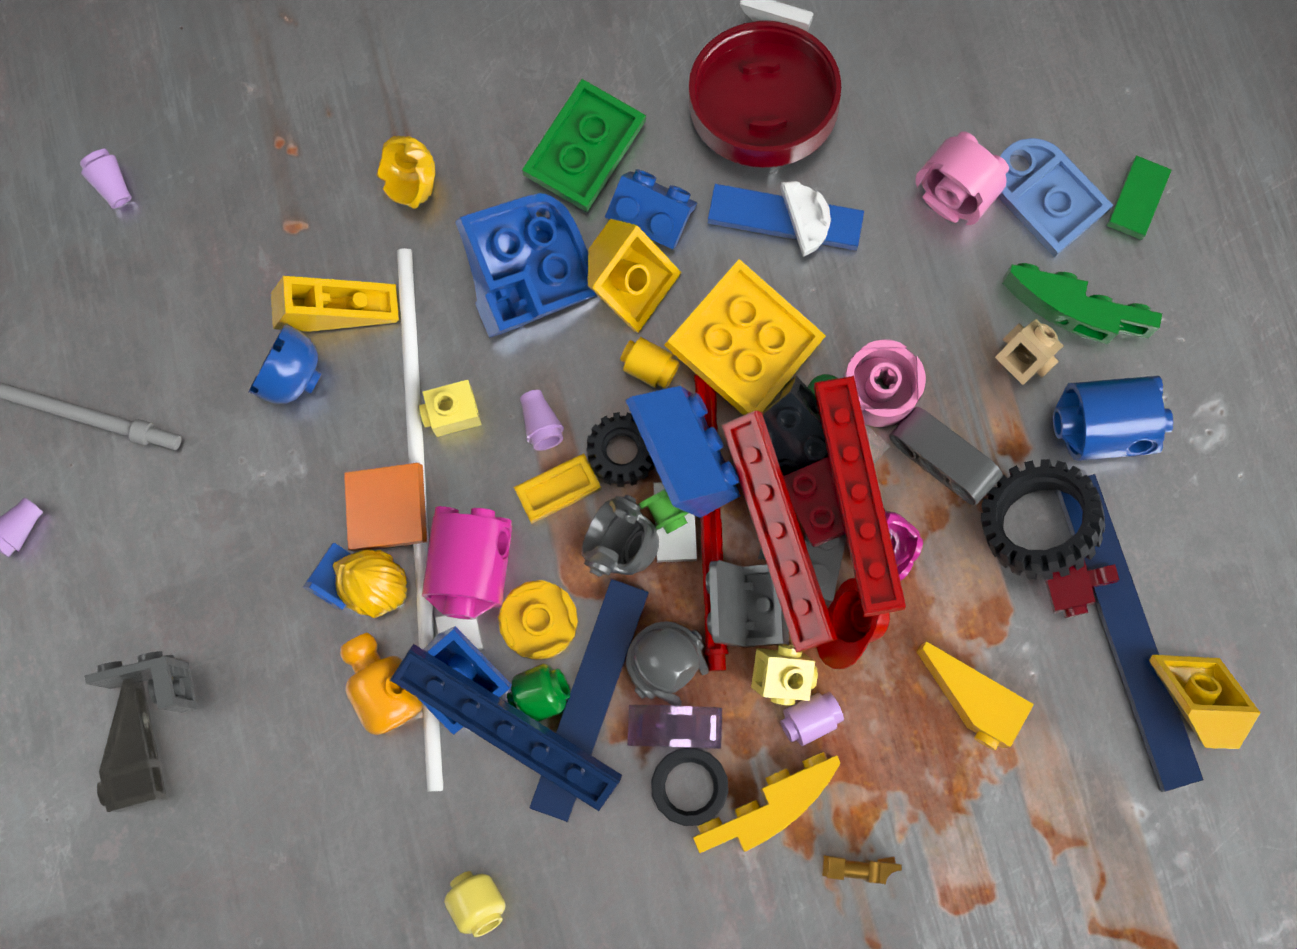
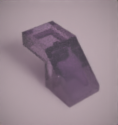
(675, 726)

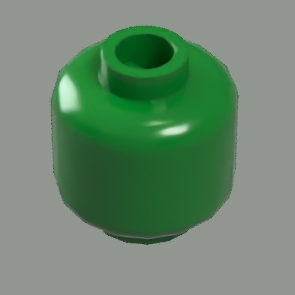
(539, 692)

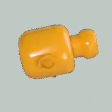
(373, 696)

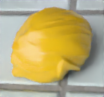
(406, 170)
(370, 582)

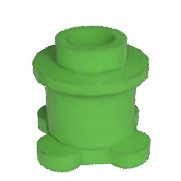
(664, 512)

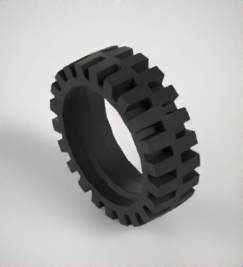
(1056, 558)

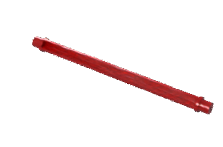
(711, 537)

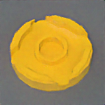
(538, 620)

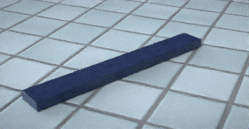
(1132, 649)

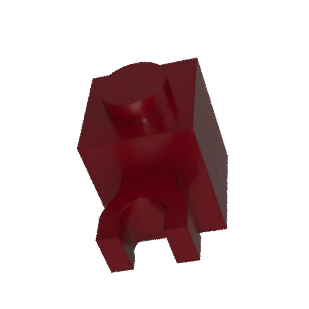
(1074, 591)

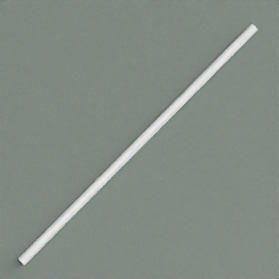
(416, 455)

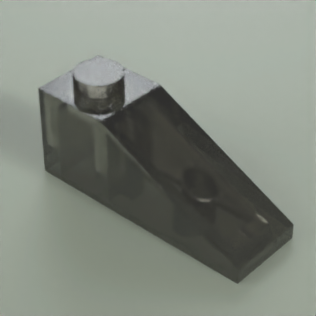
(130, 761)

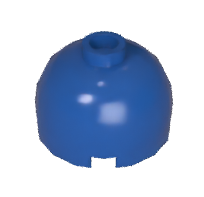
(287, 368)

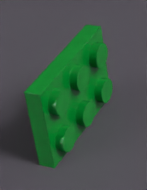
(584, 145)

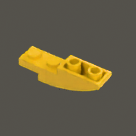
(785, 801)

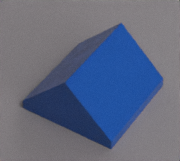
(460, 654)

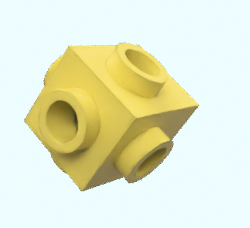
(784, 675)

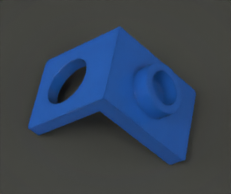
(323, 578)

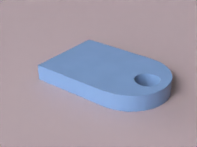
(1051, 195)

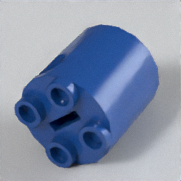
(1113, 418)

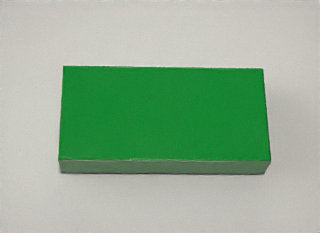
(1139, 197)

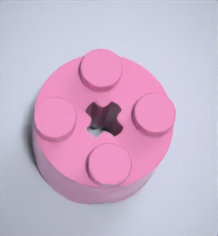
(962, 179)
(898, 370)

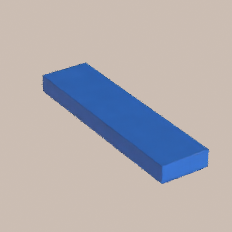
(769, 215)

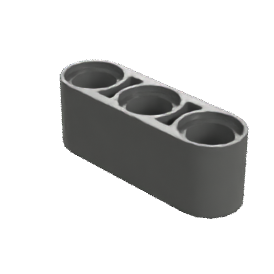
(946, 456)

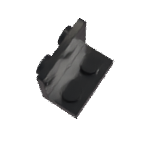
(796, 428)

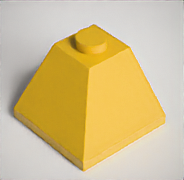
(629, 272)
(1208, 699)

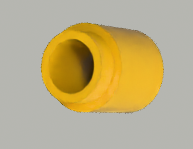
(649, 363)

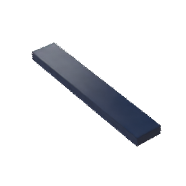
(594, 686)
(506, 727)

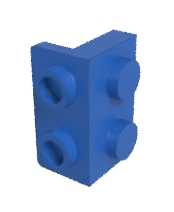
(652, 207)

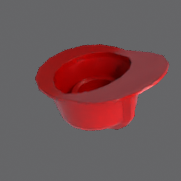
(851, 628)

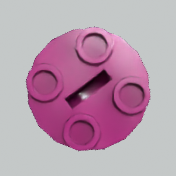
(466, 562)

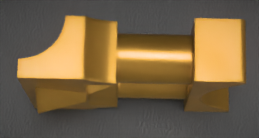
(869, 871)

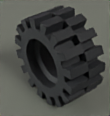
(603, 465)

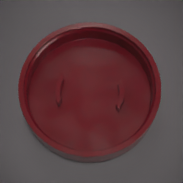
(764, 94)

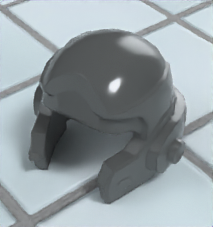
(620, 539)
(664, 660)

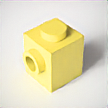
(450, 408)

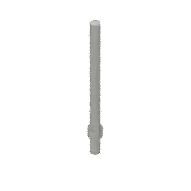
(137, 430)

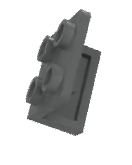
(744, 606)

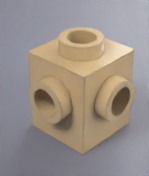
(1030, 351)

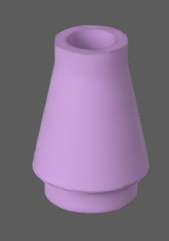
(106, 177)
(541, 423)
(16, 526)

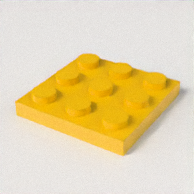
(745, 340)

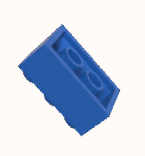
(685, 449)

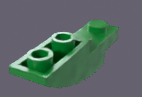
(1064, 302)

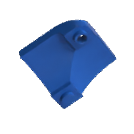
(524, 261)

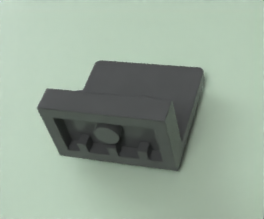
(167, 678)

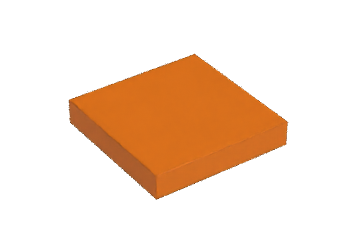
(385, 507)

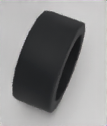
(718, 797)

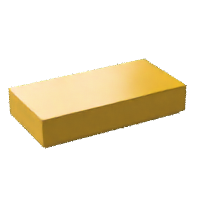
(557, 488)

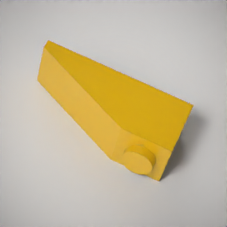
(332, 303)
(980, 702)

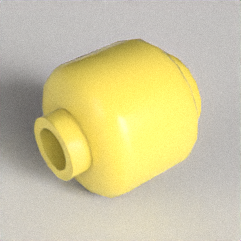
(474, 903)

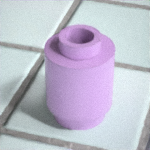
(811, 718)

